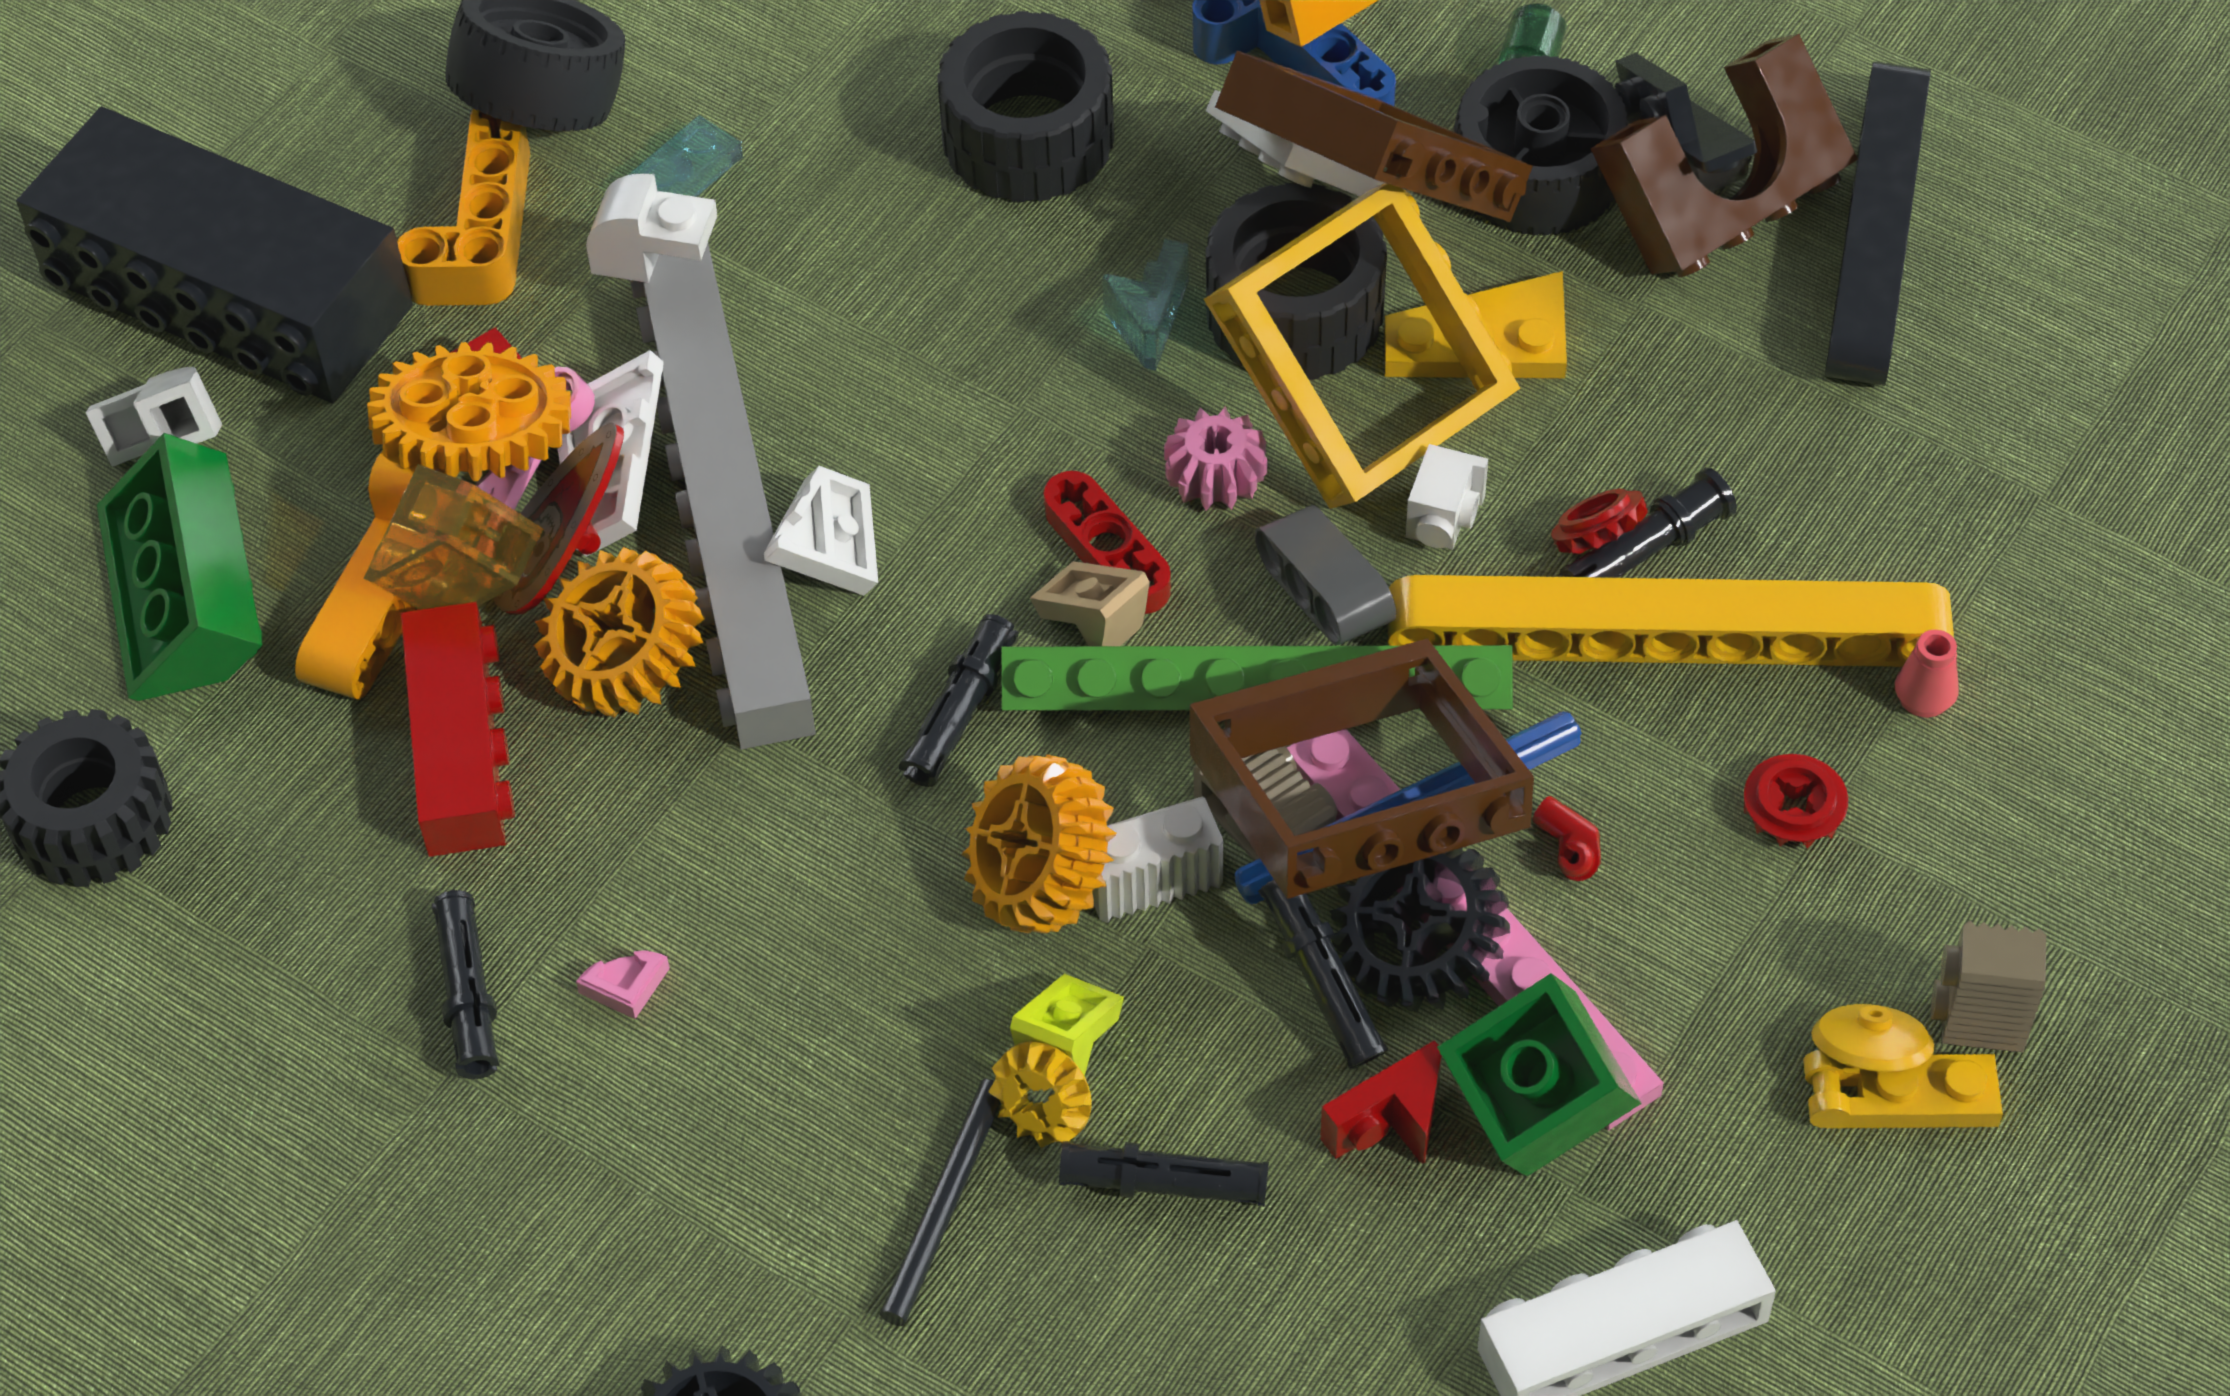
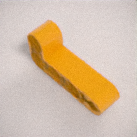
(480, 254)
(358, 619)

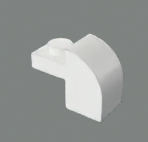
(641, 223)
(166, 404)

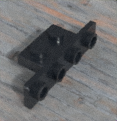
(1704, 138)

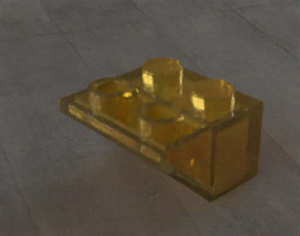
(451, 544)

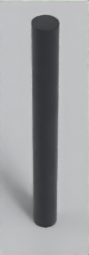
(941, 1206)

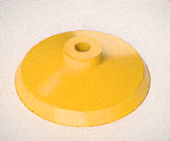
(1873, 1038)

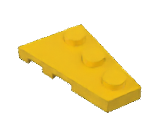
(1519, 317)

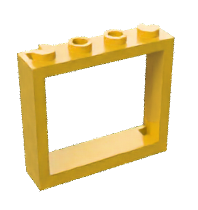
(1287, 386)

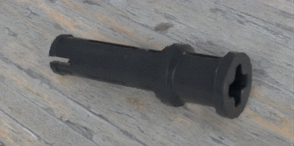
(1670, 521)

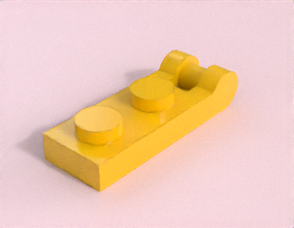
(1936, 1094)

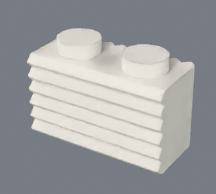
(1160, 859)

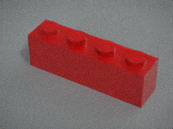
(454, 729)

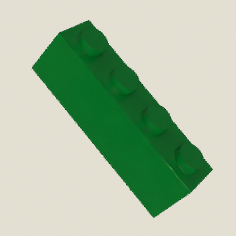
(178, 570)

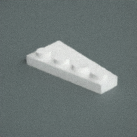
(1291, 159)

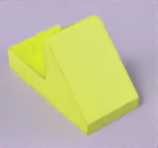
(1068, 1017)

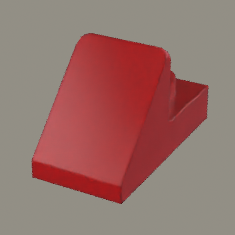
(1395, 1097)

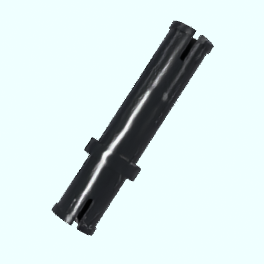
(969, 680)
(1327, 978)
(468, 1006)
(1162, 1173)

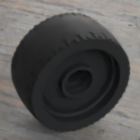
(536, 62)
(1549, 118)

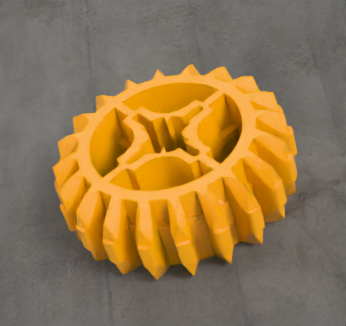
(615, 613)
(1038, 844)

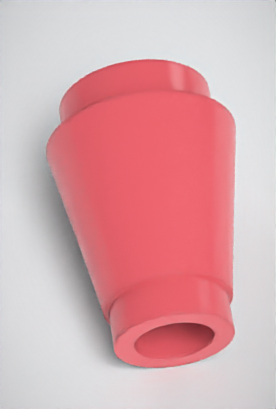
(1929, 676)

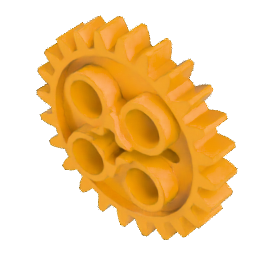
(469, 411)

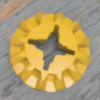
(1037, 1068)

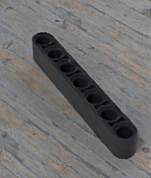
(1878, 224)

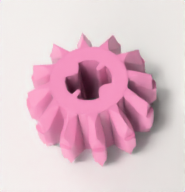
(1215, 458)

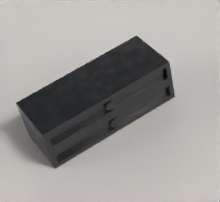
(216, 254)

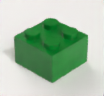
(1538, 1075)

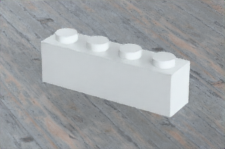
(1627, 1316)

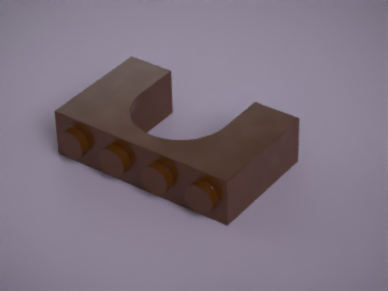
(1797, 152)

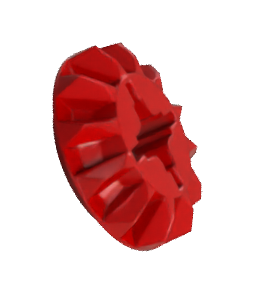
(1599, 520)
(1796, 777)

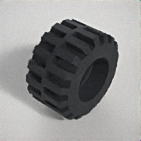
(97, 836)

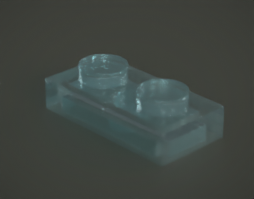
(692, 158)

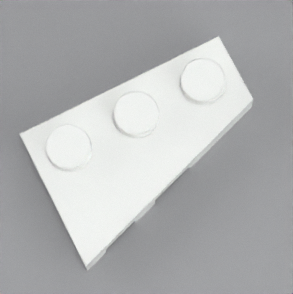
(629, 400)

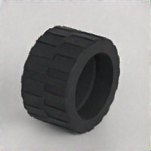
(1019, 58)
(1323, 328)

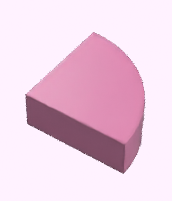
(625, 981)

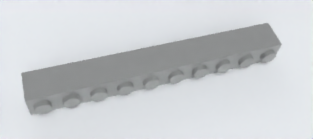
(724, 505)

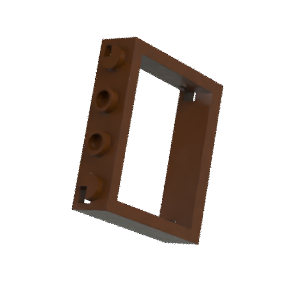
(1372, 136)
(1344, 698)

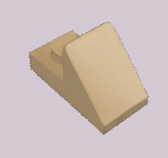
(1099, 599)

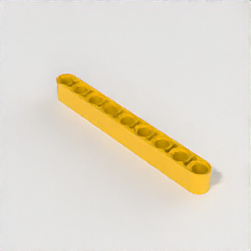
(1672, 618)

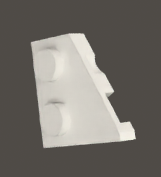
(829, 532)

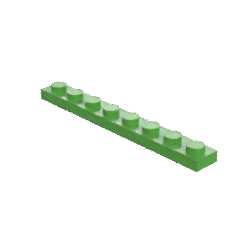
(1189, 674)

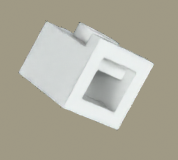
(1445, 496)

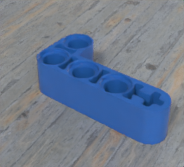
(1335, 56)

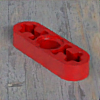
(1103, 517)

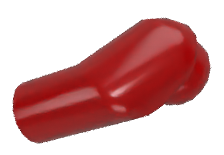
(1576, 836)

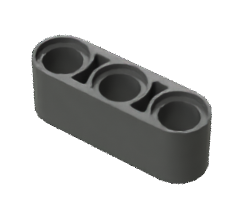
(1325, 575)

